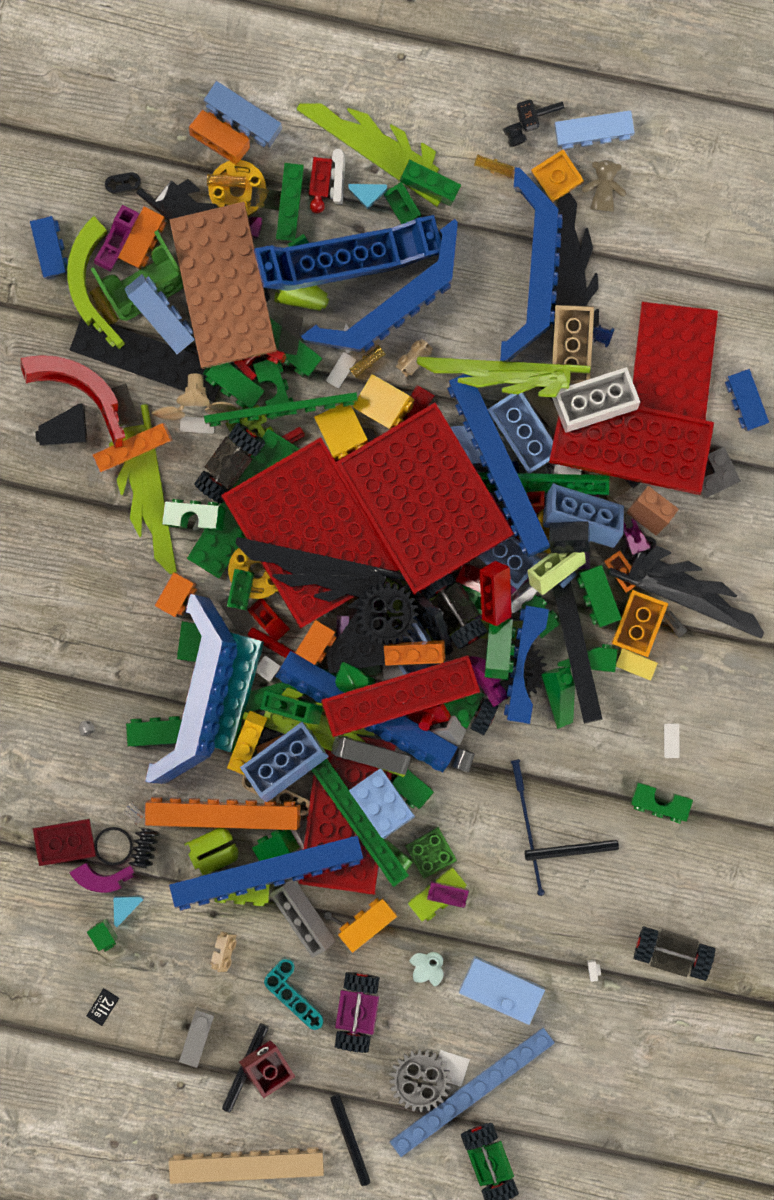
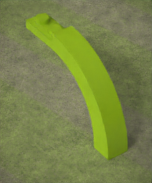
(80, 254)

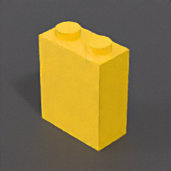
(383, 403)
(341, 431)

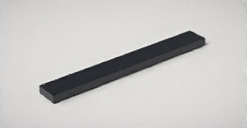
(577, 653)

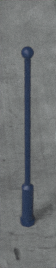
(520, 788)

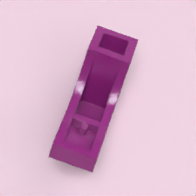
(116, 238)
(491, 686)
(95, 882)

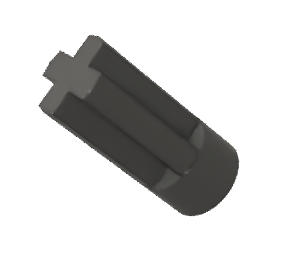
(675, 624)

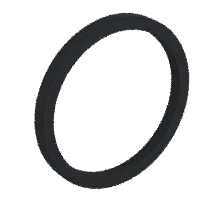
(116, 863)

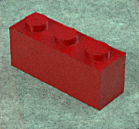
(495, 593)

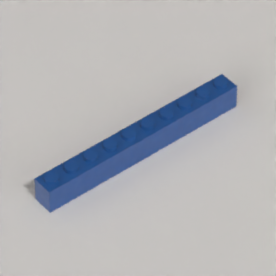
(500, 467)
(400, 731)
(266, 872)

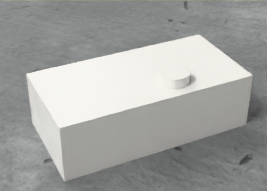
(596, 400)

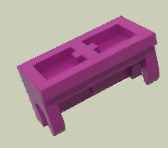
(635, 538)
(447, 894)

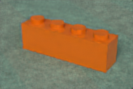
(133, 447)

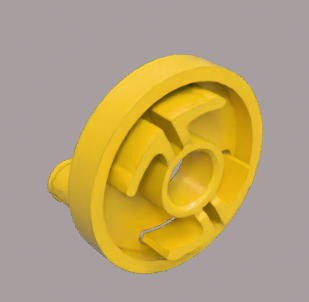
(253, 179)
(242, 562)

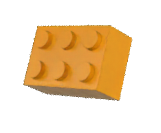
(639, 623)

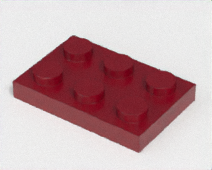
(64, 842)

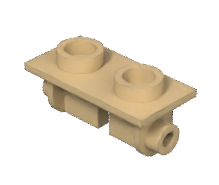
(408, 363)
(222, 960)

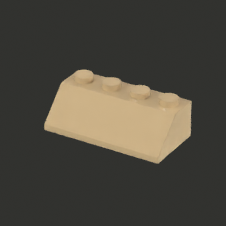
(573, 338)

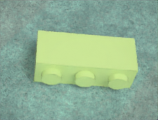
(554, 569)

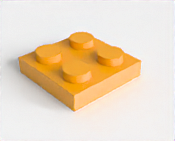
(557, 175)

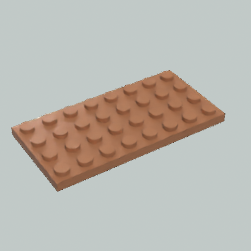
(223, 285)

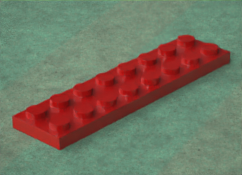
(400, 696)

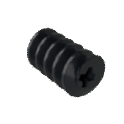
(144, 847)

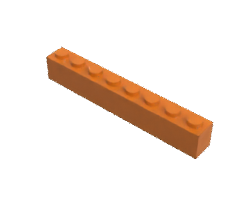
(222, 814)

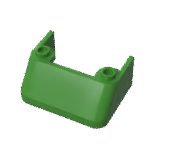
(162, 271)

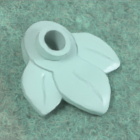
(425, 970)

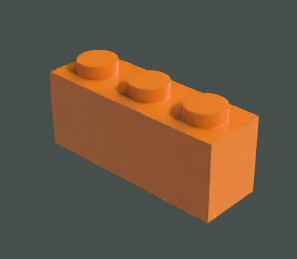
(219, 137)
(142, 238)
(414, 653)

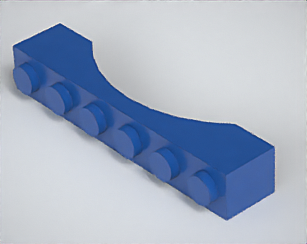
(533, 624)

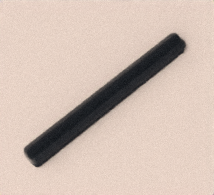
(570, 850)
(241, 1075)
(350, 1140)

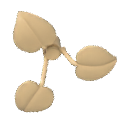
(193, 397)

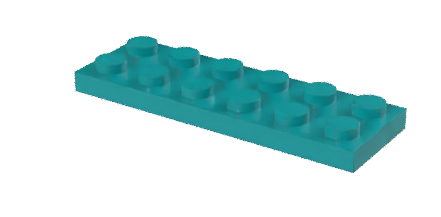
(239, 690)

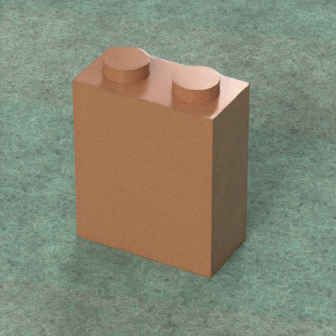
(652, 510)

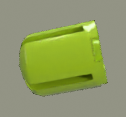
(217, 859)

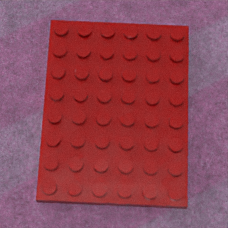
(425, 498)
(311, 509)

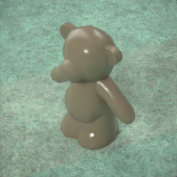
(603, 198)

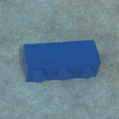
(49, 247)
(746, 400)

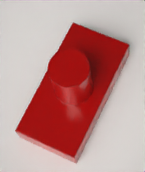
(243, 366)
(430, 716)

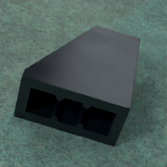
(64, 429)

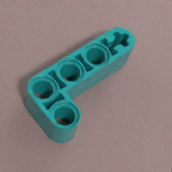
(297, 997)

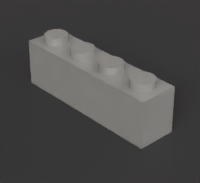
(302, 917)

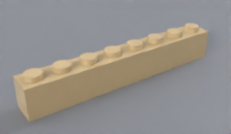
(246, 1166)

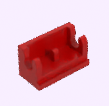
(470, 577)

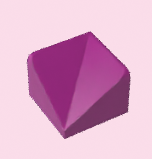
(255, 225)

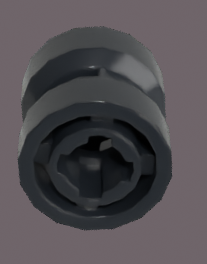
(515, 134)

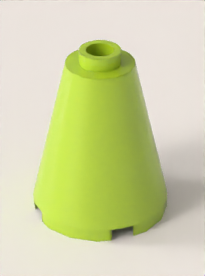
(308, 298)

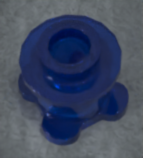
(602, 335)

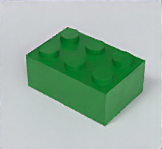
(598, 596)

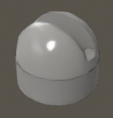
(86, 728)

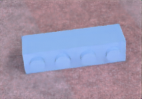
(594, 129)

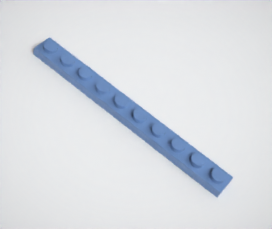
(472, 1092)

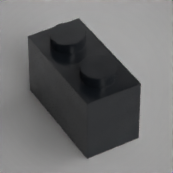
(569, 537)

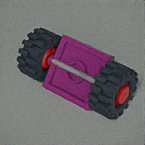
(357, 1012)

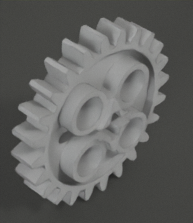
(416, 1098)

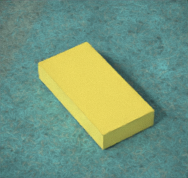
(636, 664)

